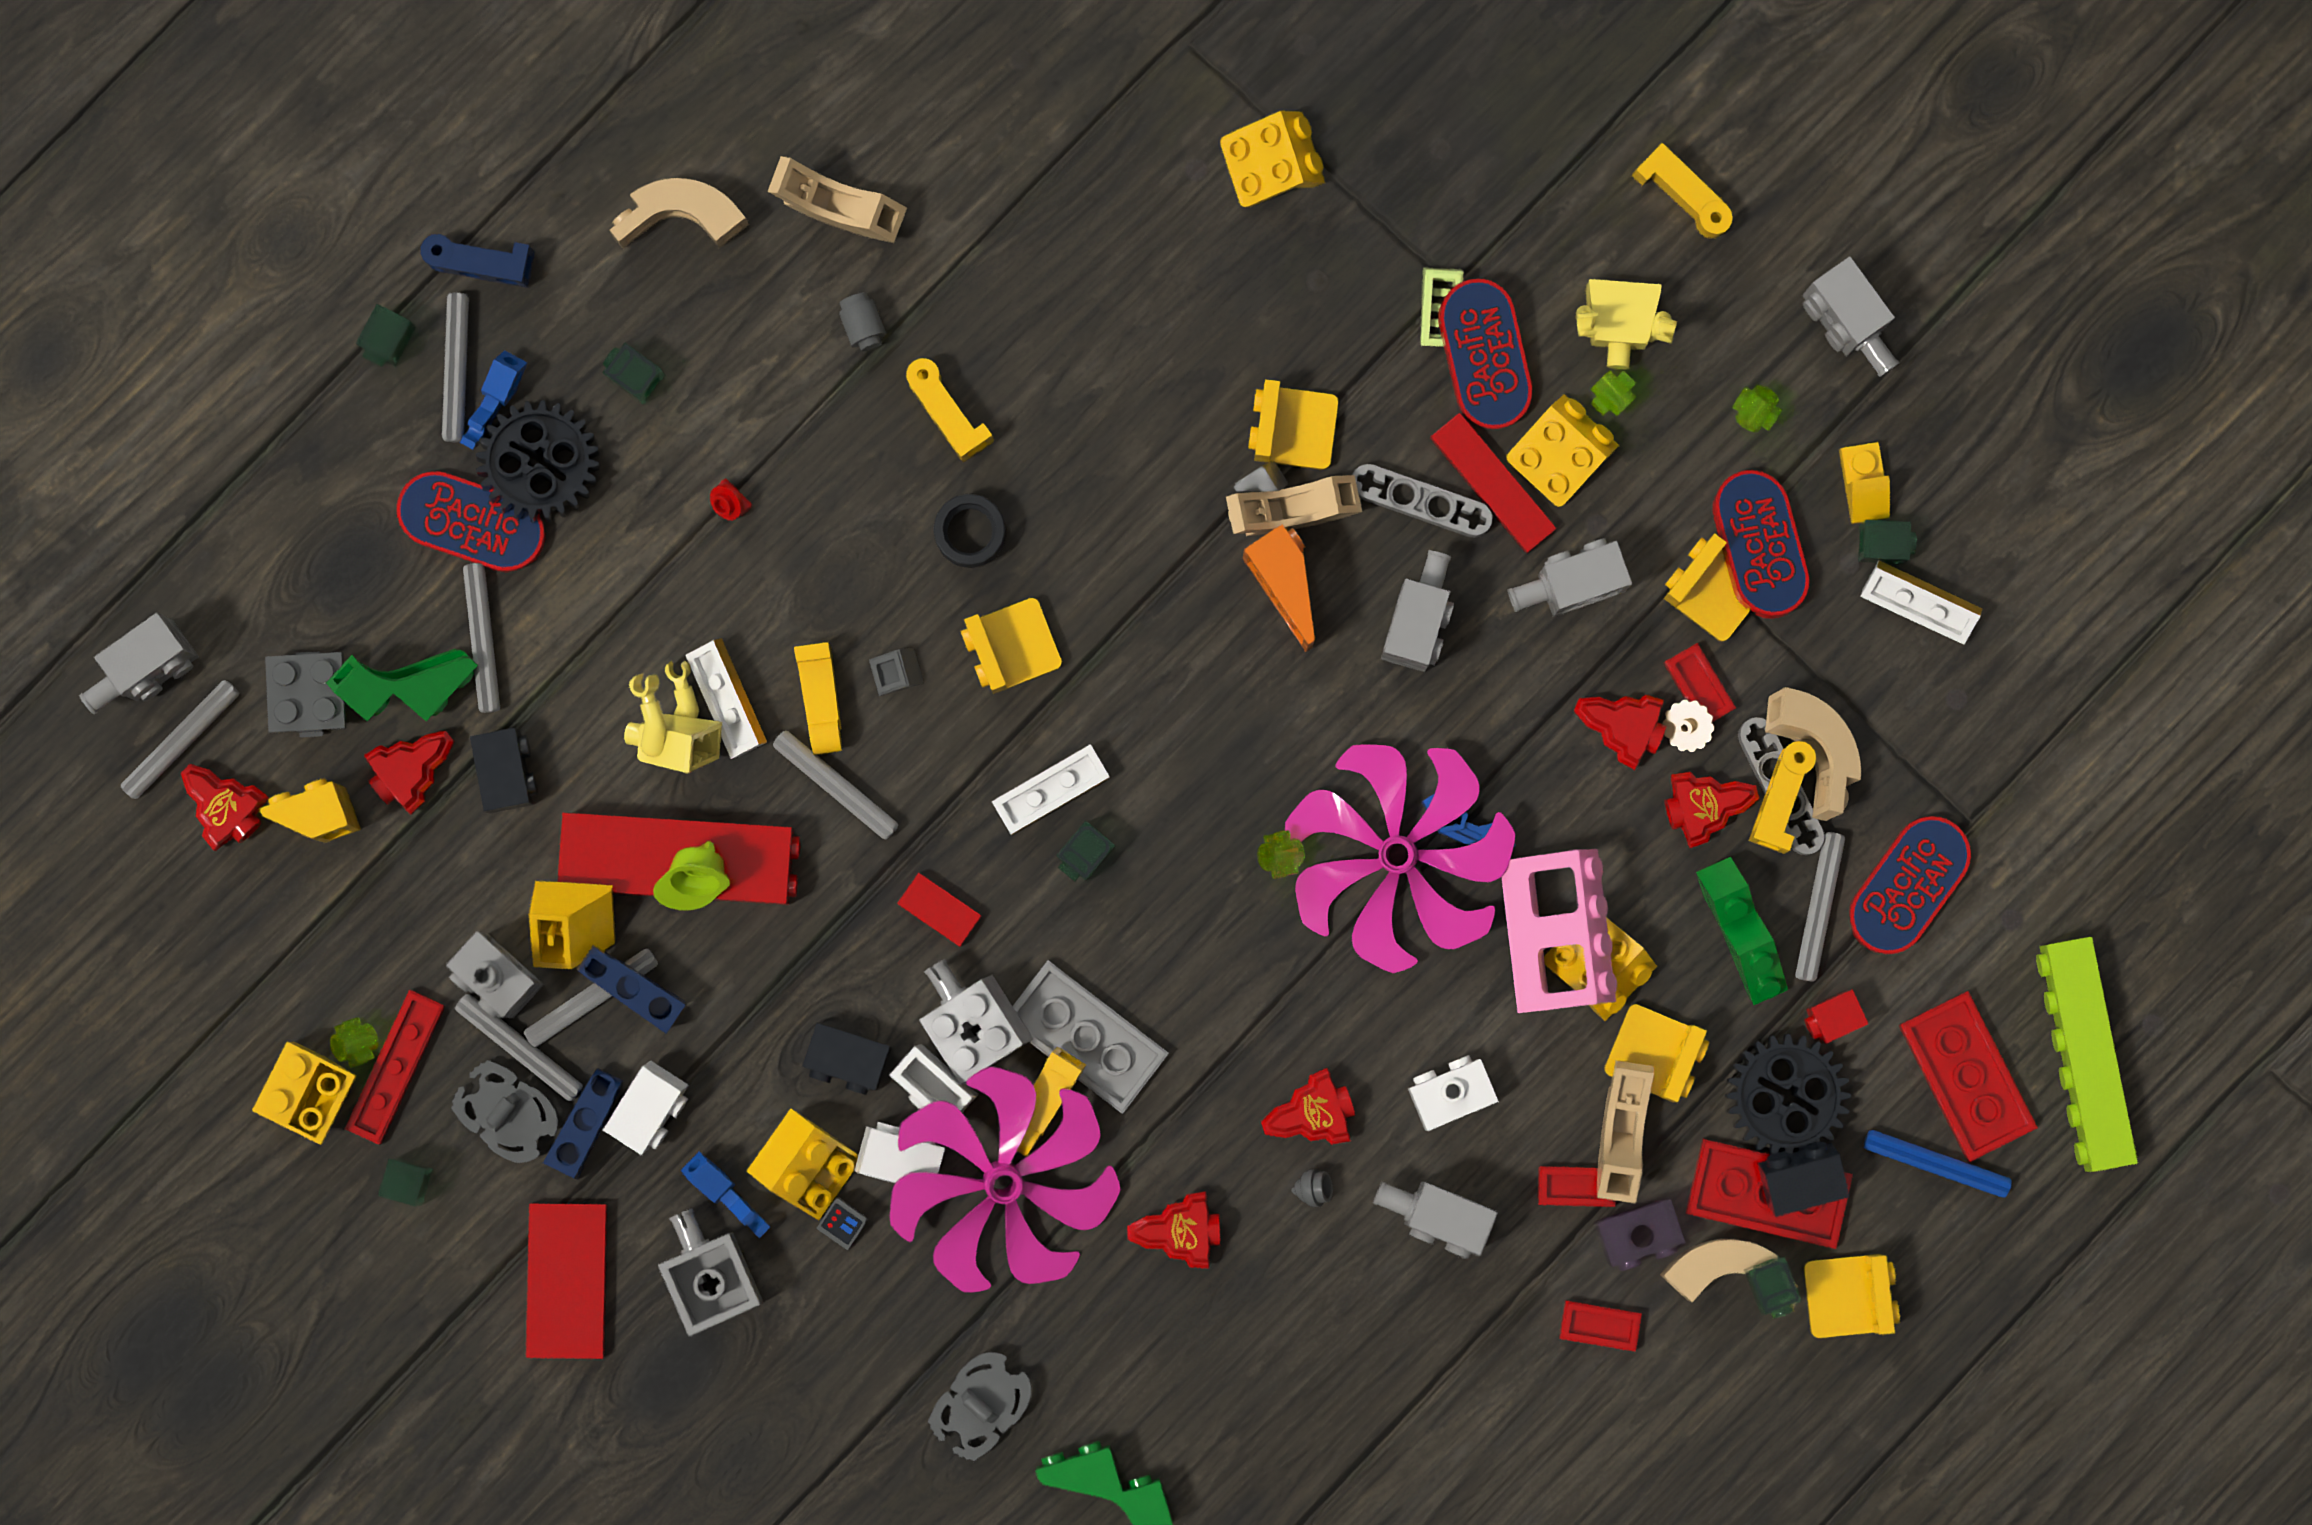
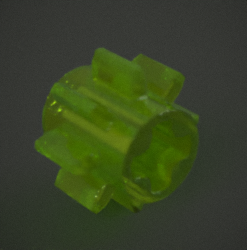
(1613, 393)
(1757, 408)
(1281, 854)
(354, 1042)

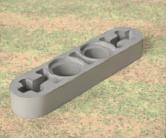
(1422, 495)
(1805, 807)

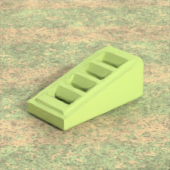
(1429, 276)

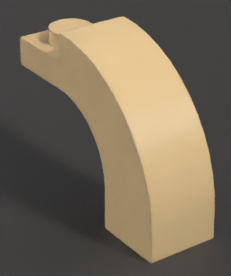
(680, 199)
(836, 203)
(1295, 506)
(1813, 721)
(1623, 1132)
(1709, 1260)

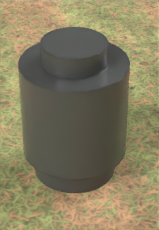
(862, 321)

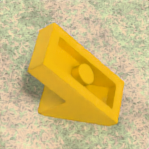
(1865, 483)

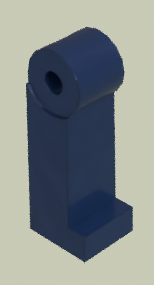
(479, 262)
(632, 988)
(584, 1124)

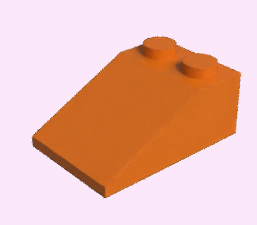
(1281, 572)

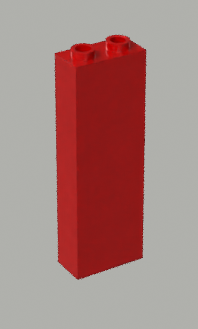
(639, 852)

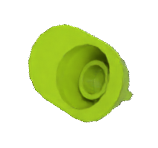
(693, 879)

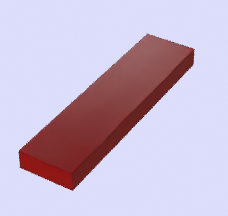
(1493, 483)
(395, 1067)

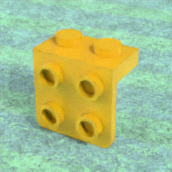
(1272, 157)
(1293, 426)
(1562, 450)
(1706, 590)
(1011, 645)
(1629, 964)
(1661, 1043)
(1851, 1296)

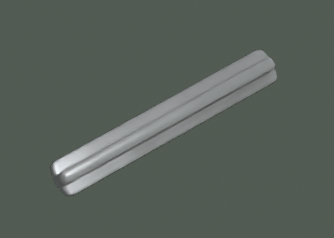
(455, 367)
(481, 638)
(179, 739)
(835, 785)
(1820, 907)
(581, 1003)
(519, 1048)

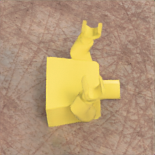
(1623, 318)
(673, 740)

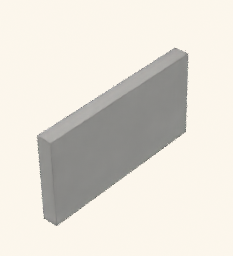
(1070, 1017)

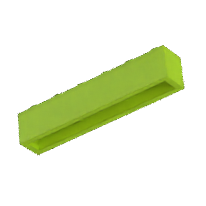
(2087, 1055)

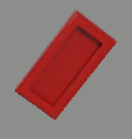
(1699, 681)
(939, 909)
(1569, 1187)
(1600, 1326)

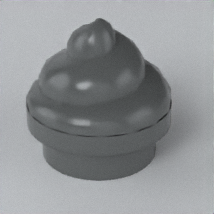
(1314, 1188)

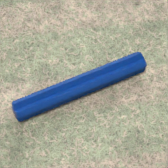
(1937, 1163)

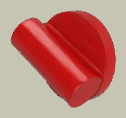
(728, 501)

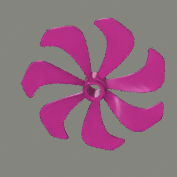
(1479, 862)
(1015, 1104)

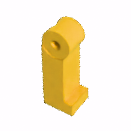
(1686, 189)
(927, 386)
(820, 696)
(1781, 795)
(1059, 1072)

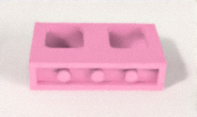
(1532, 934)

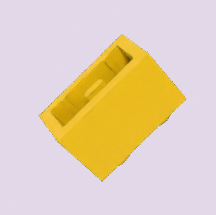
(319, 813)
(569, 921)
(304, 1092)
(804, 1164)

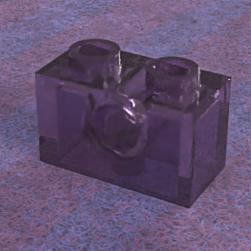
(1617, 1230)

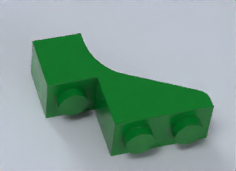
(420, 685)
(1743, 930)
(1096, 1474)

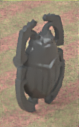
(506, 1113)
(981, 1404)

